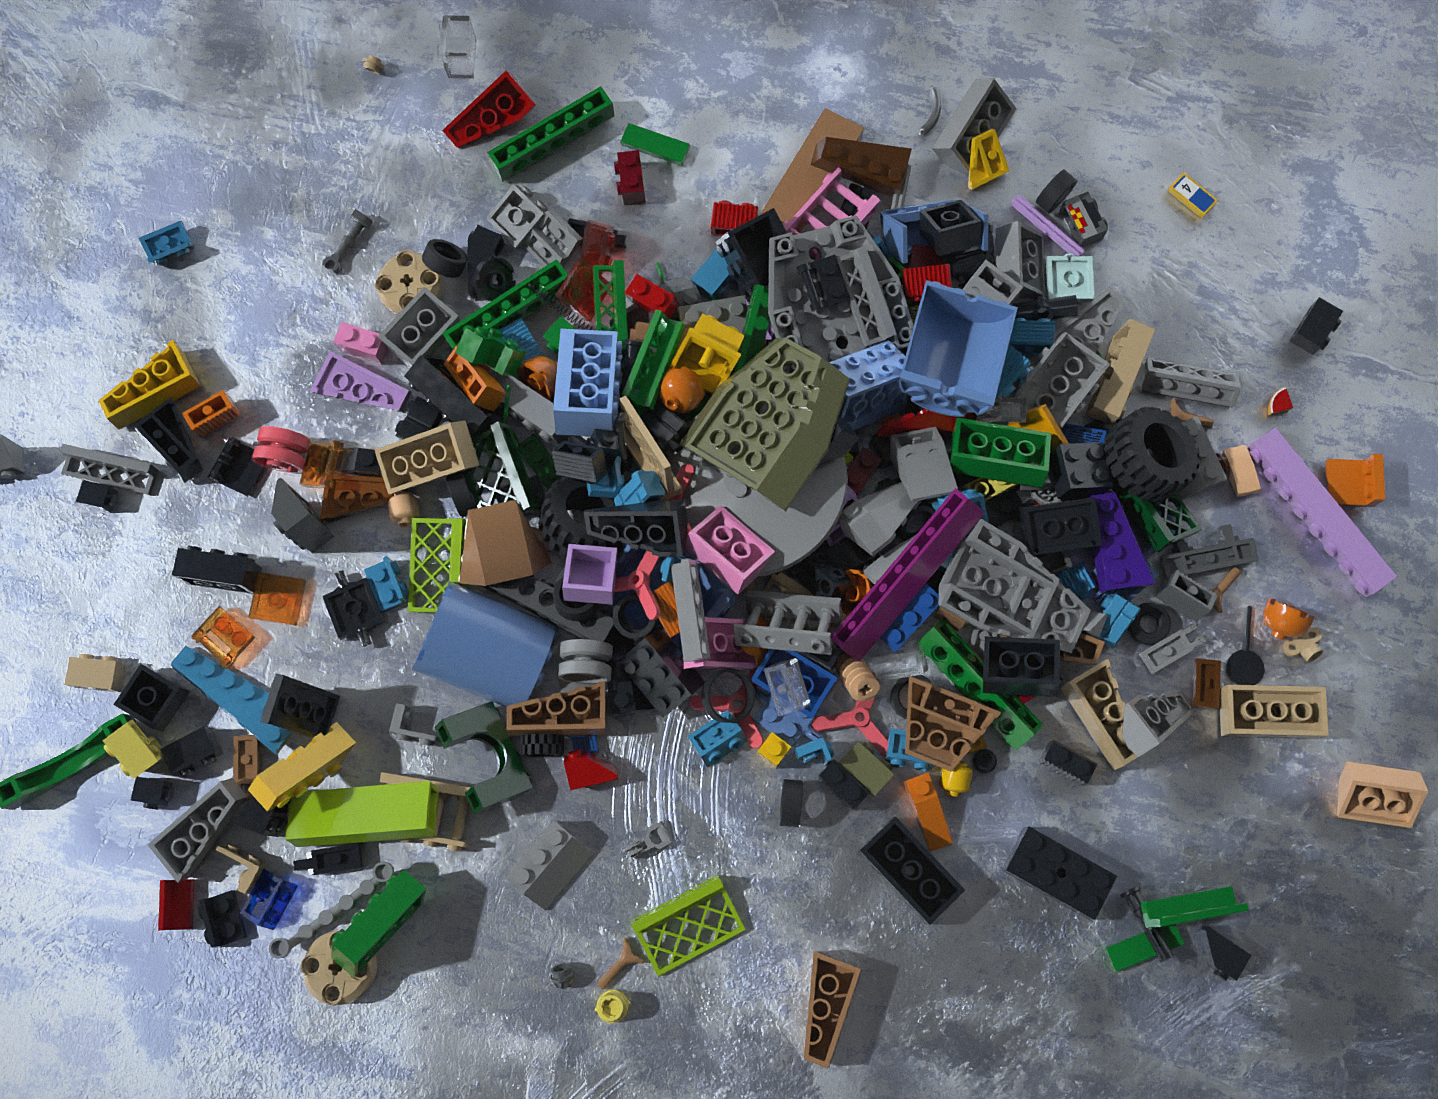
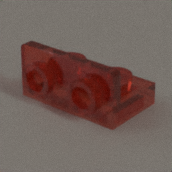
(598, 243)

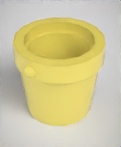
(612, 1006)

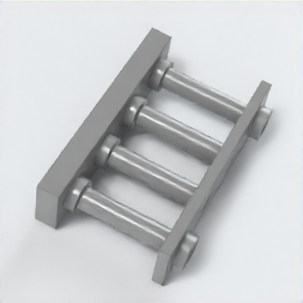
(788, 606)

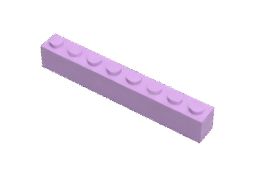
(1321, 513)

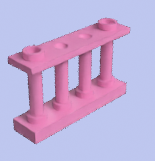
(866, 208)

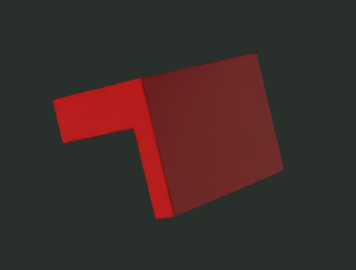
(176, 905)

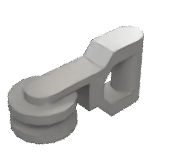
(634, 851)

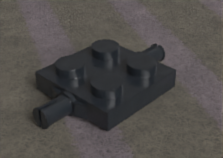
(353, 608)

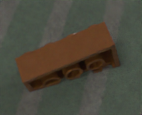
(864, 163)

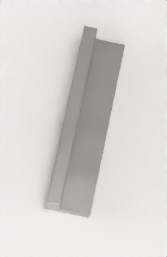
(873, 294)
(1190, 383)
(108, 461)
(690, 611)

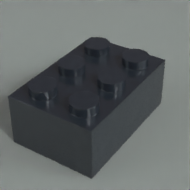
(216, 569)
(1021, 666)
(660, 673)

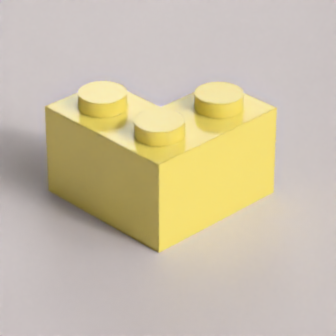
(133, 749)

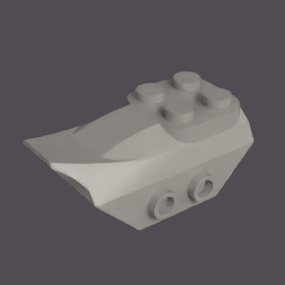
(1063, 378)

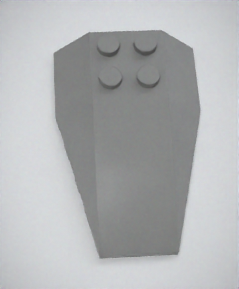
(1008, 590)

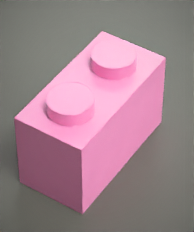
(360, 343)

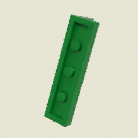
(618, 297)
(754, 327)
(653, 361)
(1191, 907)

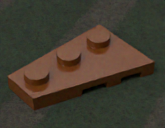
(353, 495)

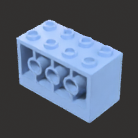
(587, 381)
(872, 385)

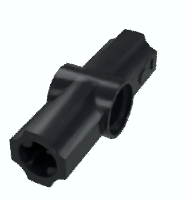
(1056, 308)

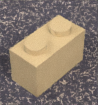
(95, 673)

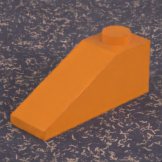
(475, 382)
(928, 811)

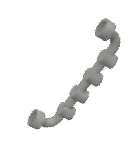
(282, 947)

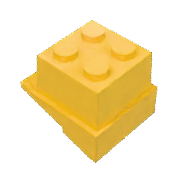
(709, 351)

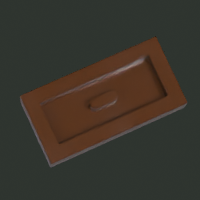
(1206, 683)

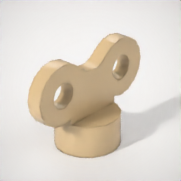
(1305, 646)

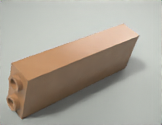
(801, 177)

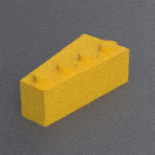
(302, 768)

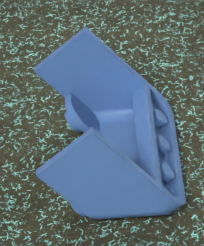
(902, 228)

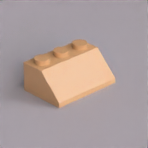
(1380, 794)

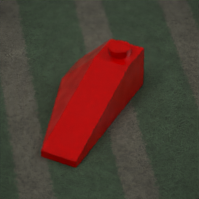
(493, 109)
(922, 420)

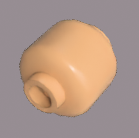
(403, 508)

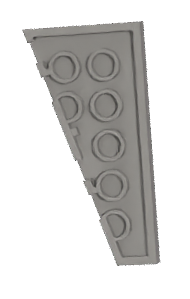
(1091, 323)

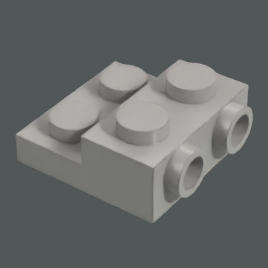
(517, 214)

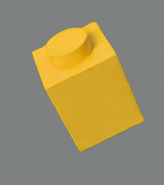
(774, 750)

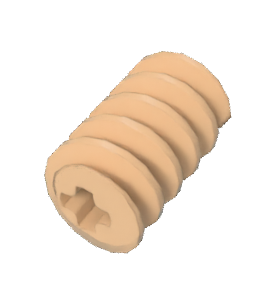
(857, 677)

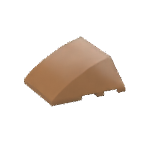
(500, 546)
(943, 723)

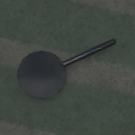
(1245, 666)

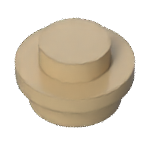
(373, 64)

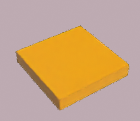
(1042, 420)

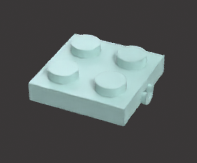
(1070, 277)

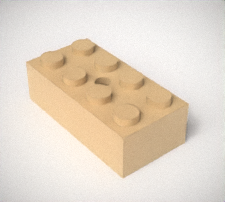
(427, 457)
(1295, 709)

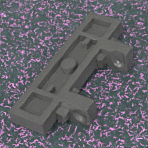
(1227, 553)

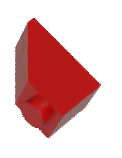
(587, 769)

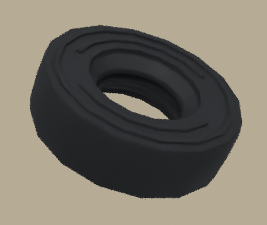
(1162, 630)

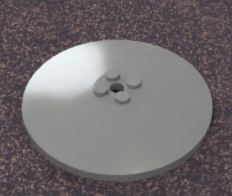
(789, 533)

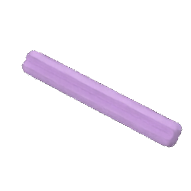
(1047, 226)

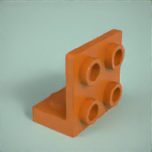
(1356, 481)

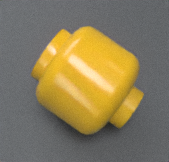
(956, 781)

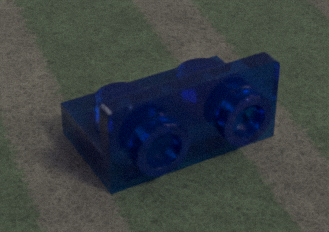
(268, 900)

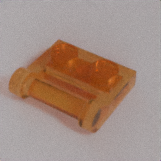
(321, 464)
(228, 631)

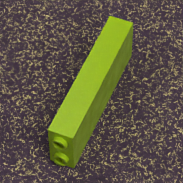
(363, 814)

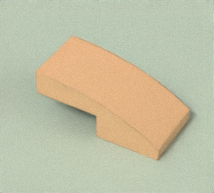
(1242, 471)

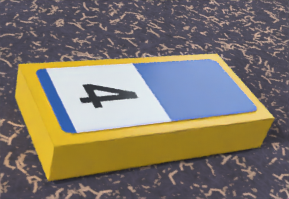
(1192, 195)

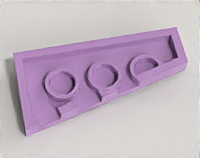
(354, 383)

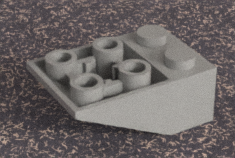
(993, 284)
(922, 463)

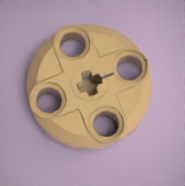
(406, 280)
(332, 975)

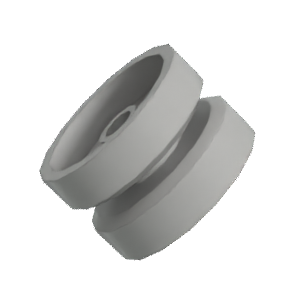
(585, 661)

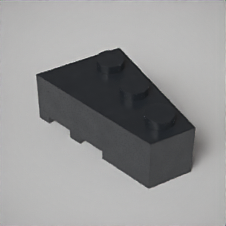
(170, 440)

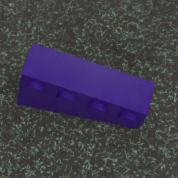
(1119, 558)

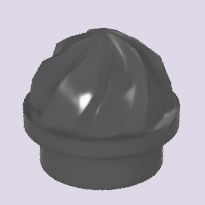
(562, 975)

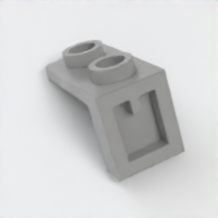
(401, 719)

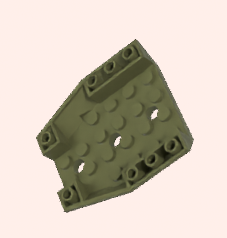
(787, 440)

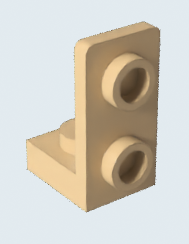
(248, 877)

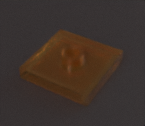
(277, 599)

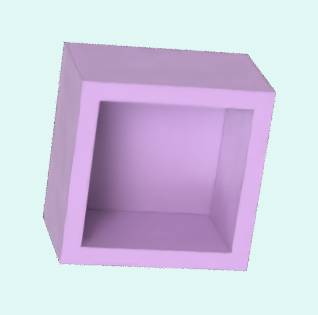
(590, 574)

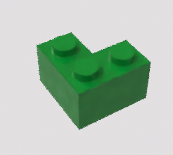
(491, 349)

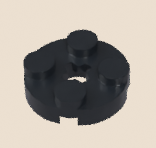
(483, 278)

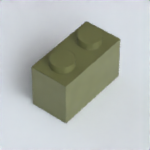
(867, 768)

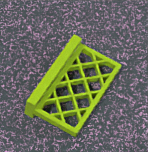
(456, 552)
(678, 905)

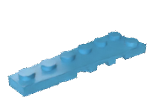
(232, 694)

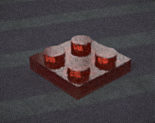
(578, 290)

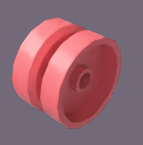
(281, 449)

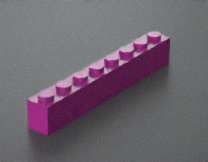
(907, 574)

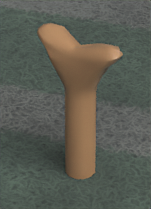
(1177, 411)
(1223, 586)
(626, 957)

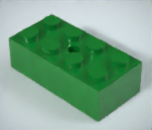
(1000, 452)
(377, 923)

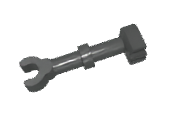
(348, 241)

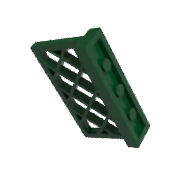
(511, 465)
(1149, 521)

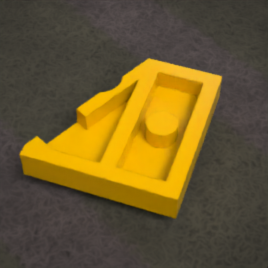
(986, 159)

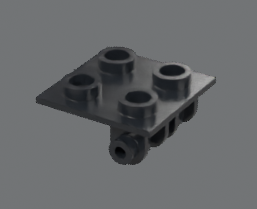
(235, 467)

